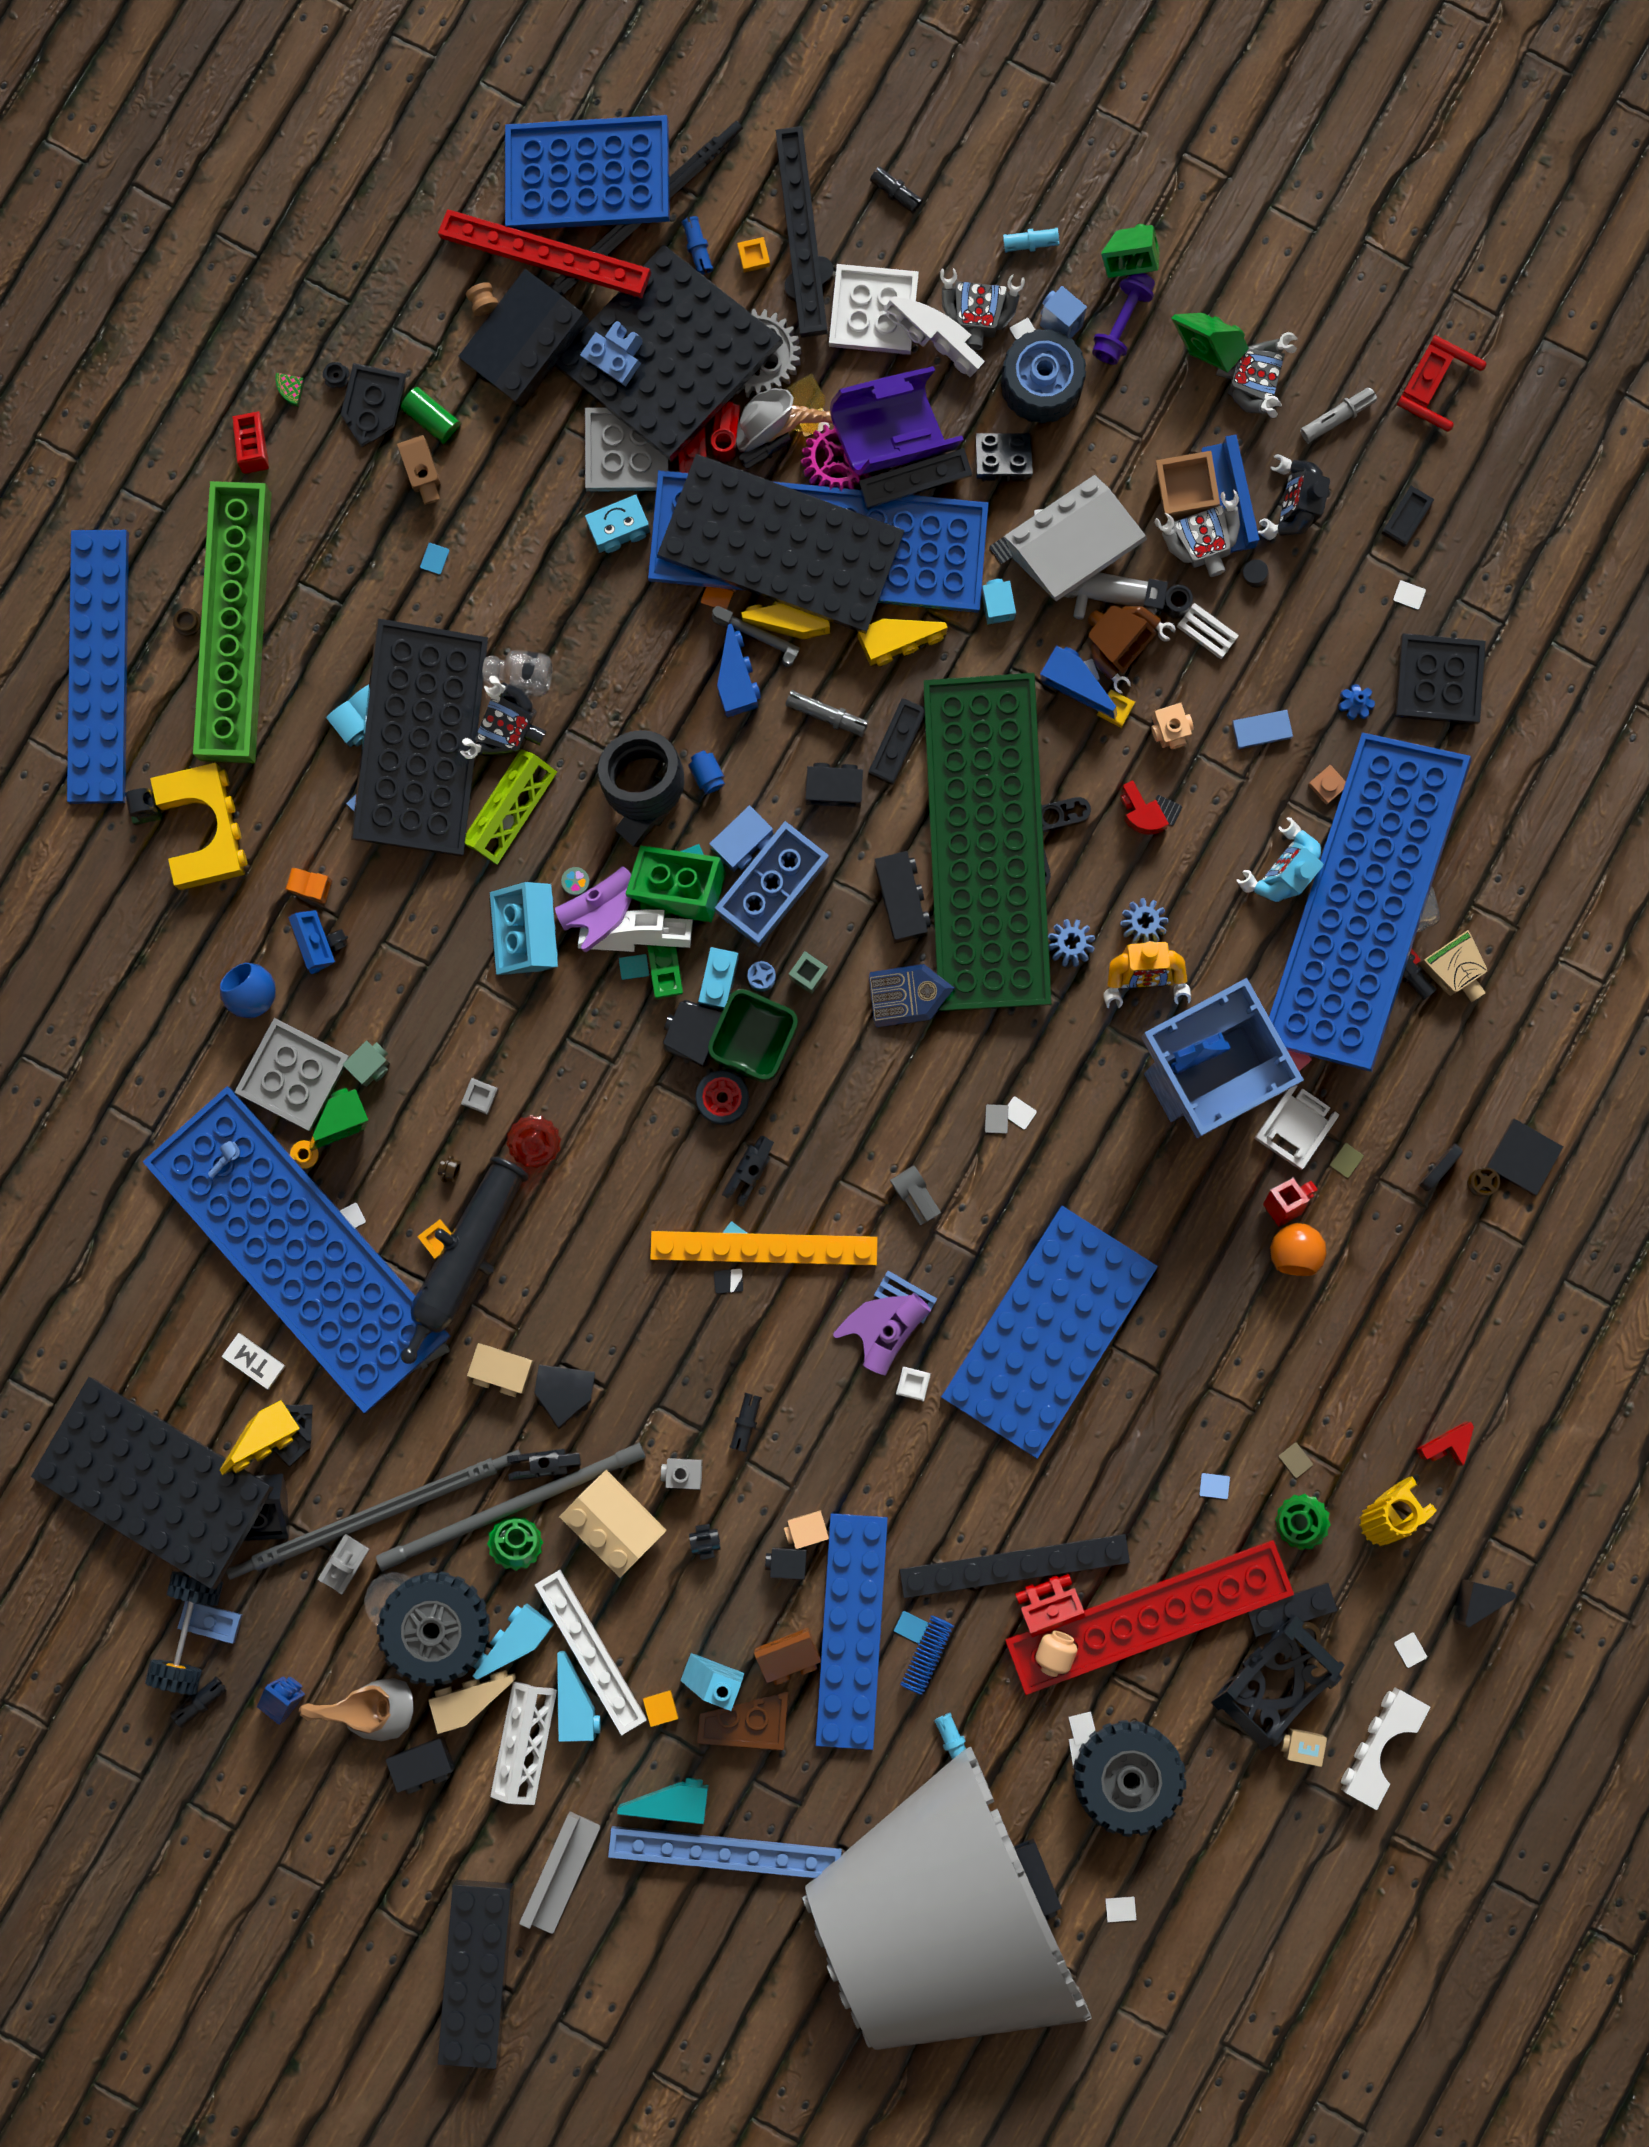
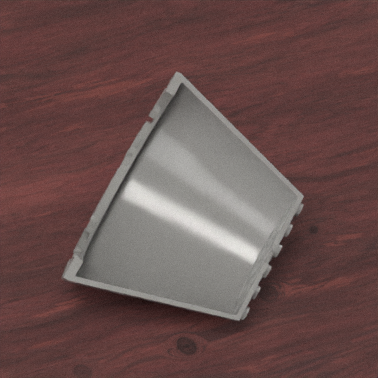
(940, 1923)

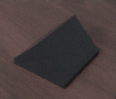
(1478, 1601)

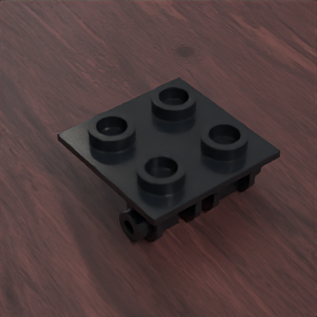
(1003, 456)

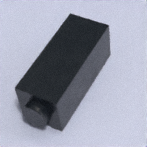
(1038, 1877)

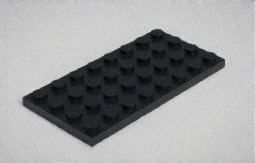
(780, 544)
(416, 716)
(151, 1483)

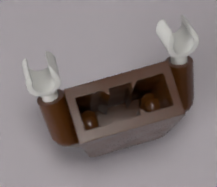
(1121, 637)

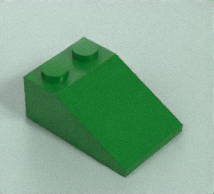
(677, 882)

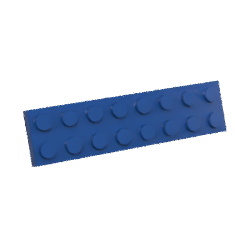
(851, 1631)

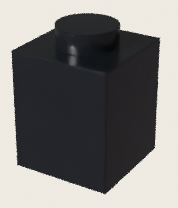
(786, 1563)

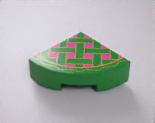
(290, 388)

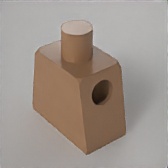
(418, 458)

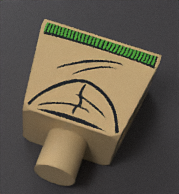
(1457, 967)

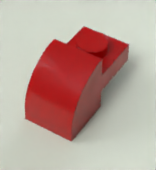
(1144, 817)

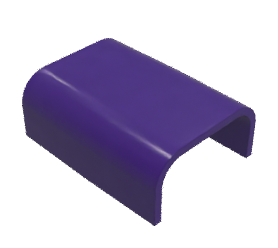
(888, 422)

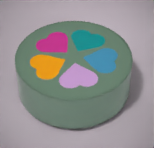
(575, 881)

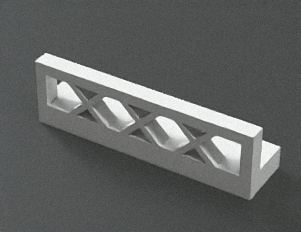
(517, 1744)

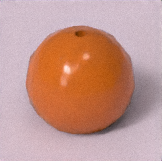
(1298, 1250)

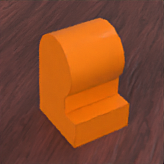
(309, 885)

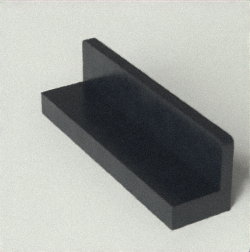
(915, 478)

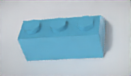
(523, 928)

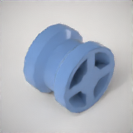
(760, 972)

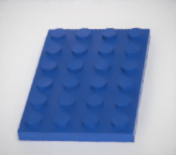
(587, 172)

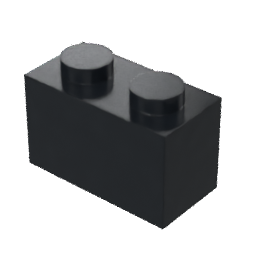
(834, 785)
(420, 1765)

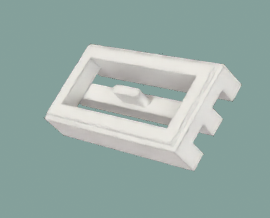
(1195, 609)

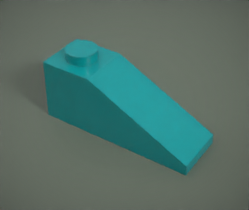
(676, 1802)

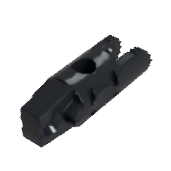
(757, 1158)
(558, 1464)

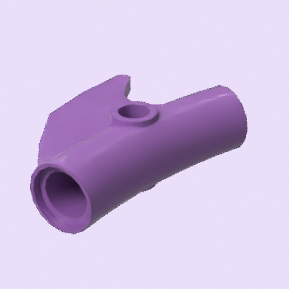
(598, 908)
(873, 1325)

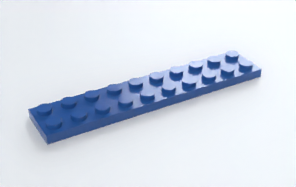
(98, 667)

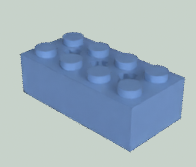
(767, 866)

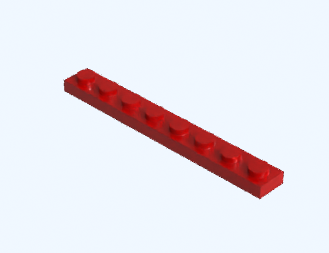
(544, 253)

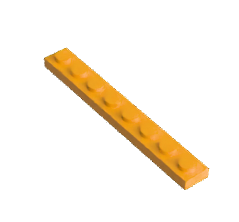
(763, 1248)

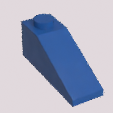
(1071, 676)

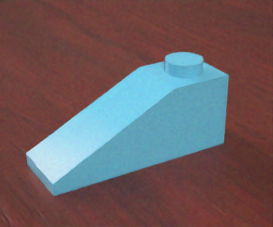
(575, 1708)

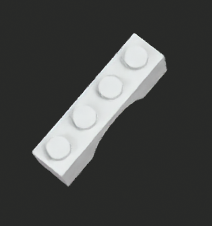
(1399, 1715)

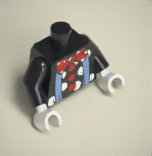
(1303, 498)
(505, 723)

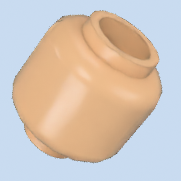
(1056, 1653)

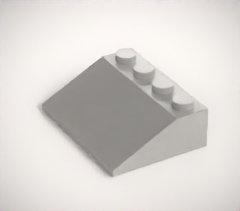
(1074, 538)

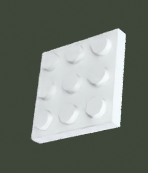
(859, 304)

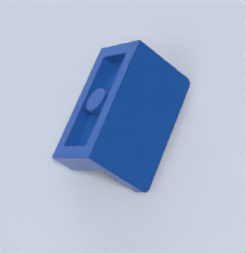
(311, 940)

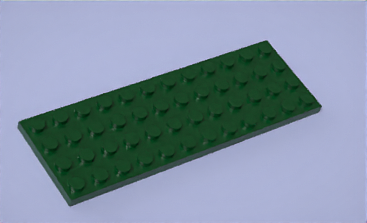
(987, 841)

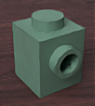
(367, 1063)

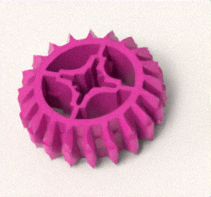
(823, 475)

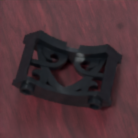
(1237, 1687)

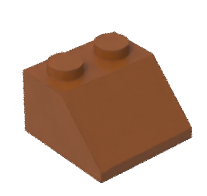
(787, 1656)

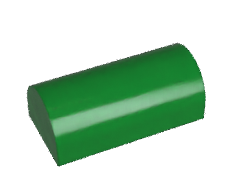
(430, 414)

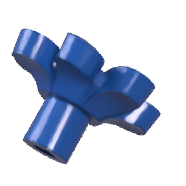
(1356, 702)

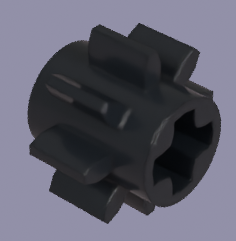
(704, 1541)

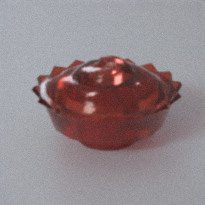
(533, 1141)

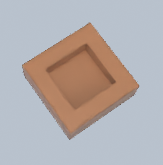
(1327, 784)

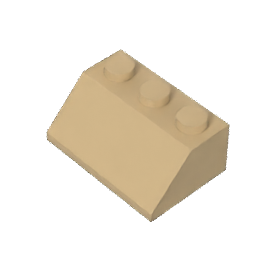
(613, 1523)

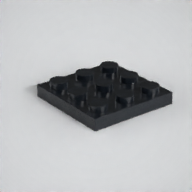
(1440, 678)

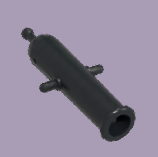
(463, 1253)

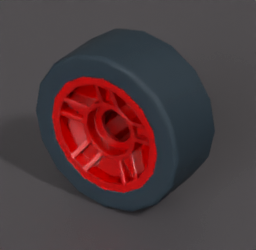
(711, 1088)

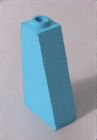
(707, 1676)

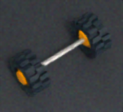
(175, 1675)

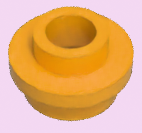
(310, 1160)

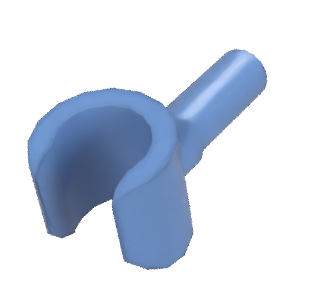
(230, 1152)

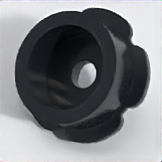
(335, 368)
(336, 940)

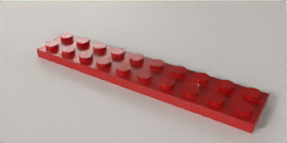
(1160, 1613)

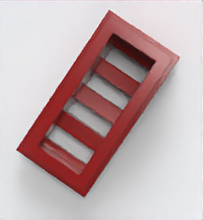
(252, 459)

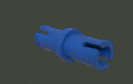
(697, 245)

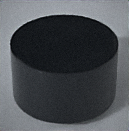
(1256, 573)

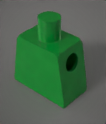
(1131, 251)

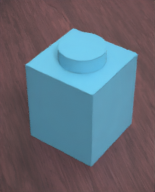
(998, 601)

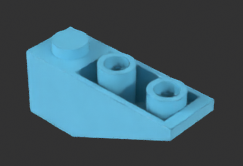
(521, 1637)

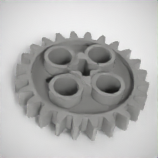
(784, 357)

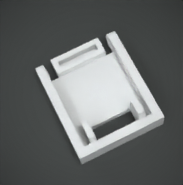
(1300, 1123)

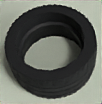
(633, 747)

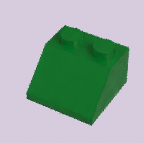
(1211, 339)
(340, 1119)

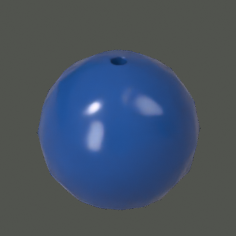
(248, 990)

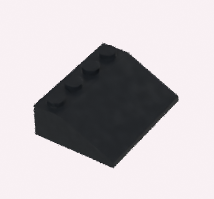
(524, 337)

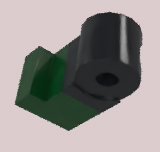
(142, 806)

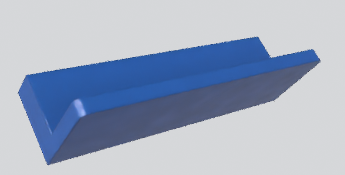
(1230, 477)

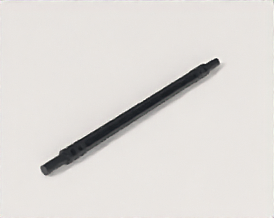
(676, 182)

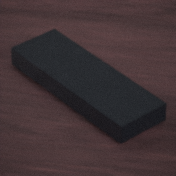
(897, 741)

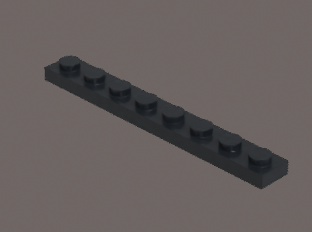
(801, 232)
(1014, 1565)

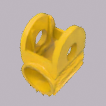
(1381, 1521)

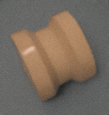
(482, 299)

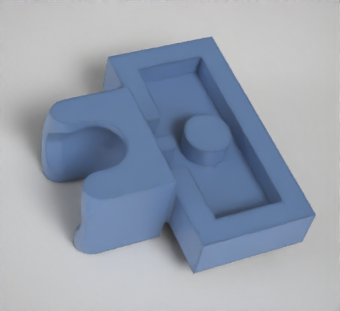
(615, 353)

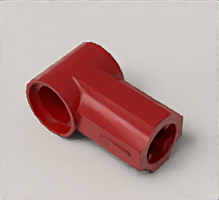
(726, 430)

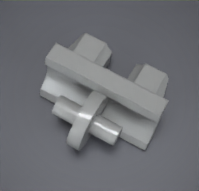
(343, 1564)

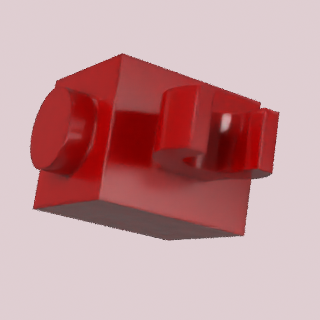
(1288, 1200)

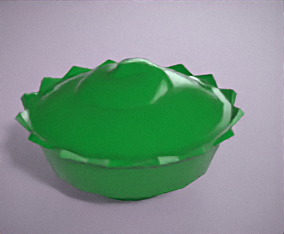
(1302, 1521)
(515, 1543)

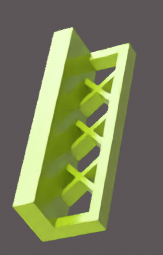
(501, 801)

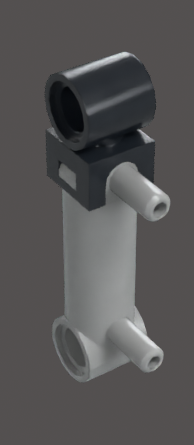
(1131, 592)

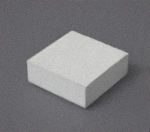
(913, 1383)

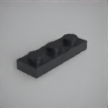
(1304, 1604)

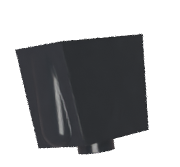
(690, 1032)

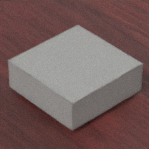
(479, 1096)

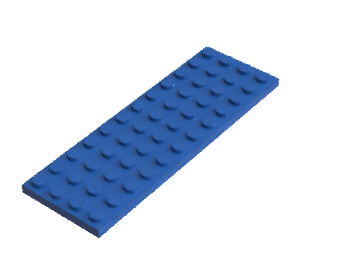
(933, 568)
(1367, 900)
(294, 1248)

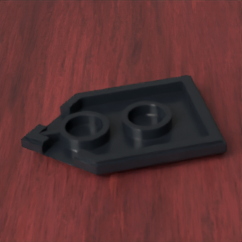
(372, 402)

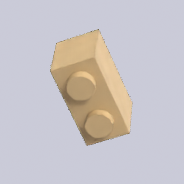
(501, 1369)

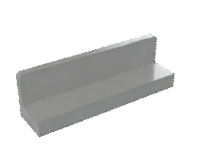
(560, 1873)

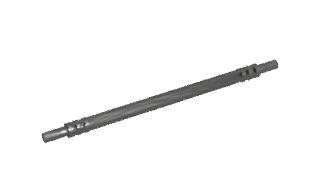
(371, 1515)

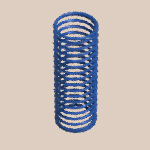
(946, 1625)

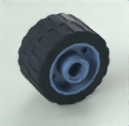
(1043, 376)

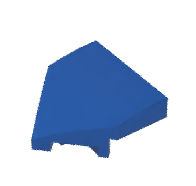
(1199, 1053)

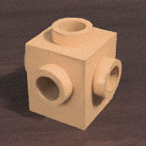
(1172, 717)

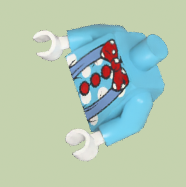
(1291, 871)

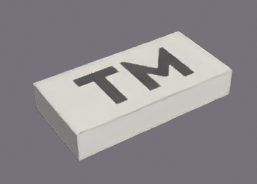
(253, 1361)

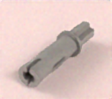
(1339, 414)

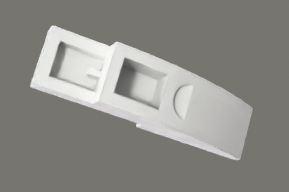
(927, 324)
(644, 928)

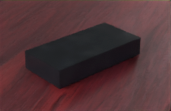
(1407, 516)

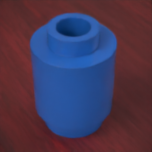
(706, 772)

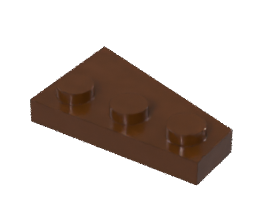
(748, 1725)

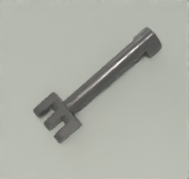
(725, 617)

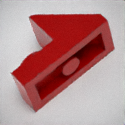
(1456, 1440)

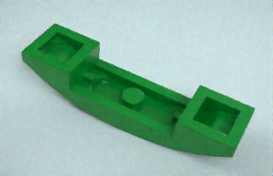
(664, 966)

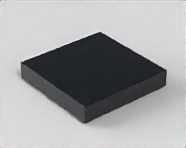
(1524, 1157)

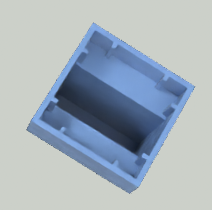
(1229, 1083)

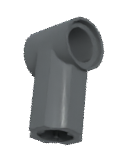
(913, 1191)

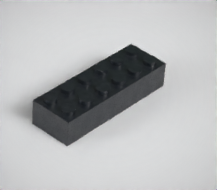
(475, 1974)

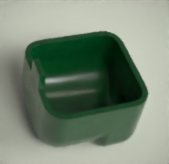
(753, 1036)

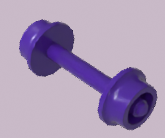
(1108, 347)

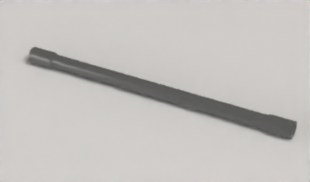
(402, 1553)

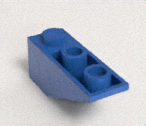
(734, 683)
(280, 1698)

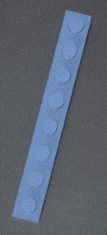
(720, 1852)

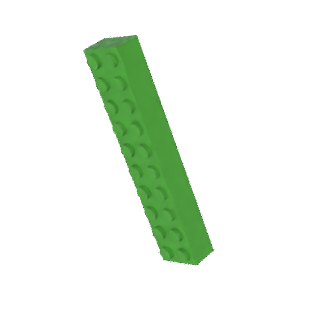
(232, 622)

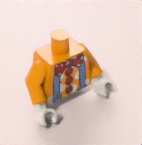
(1146, 966)

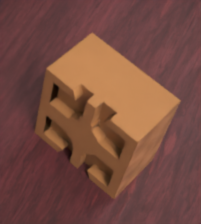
(1187, 485)

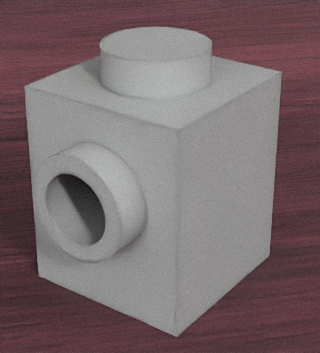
(682, 1473)

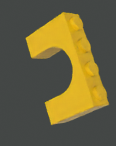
(222, 856)

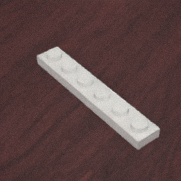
(590, 1652)

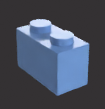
(1063, 312)
(742, 839)

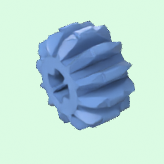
(1143, 911)
(1079, 949)

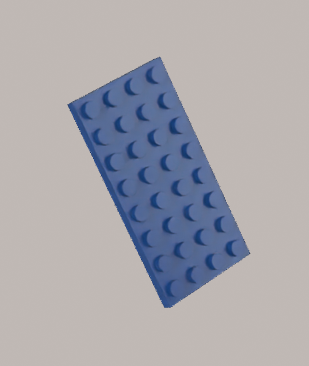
(1049, 1332)

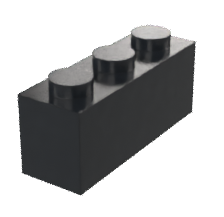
(902, 896)

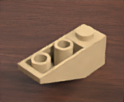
(459, 1707)

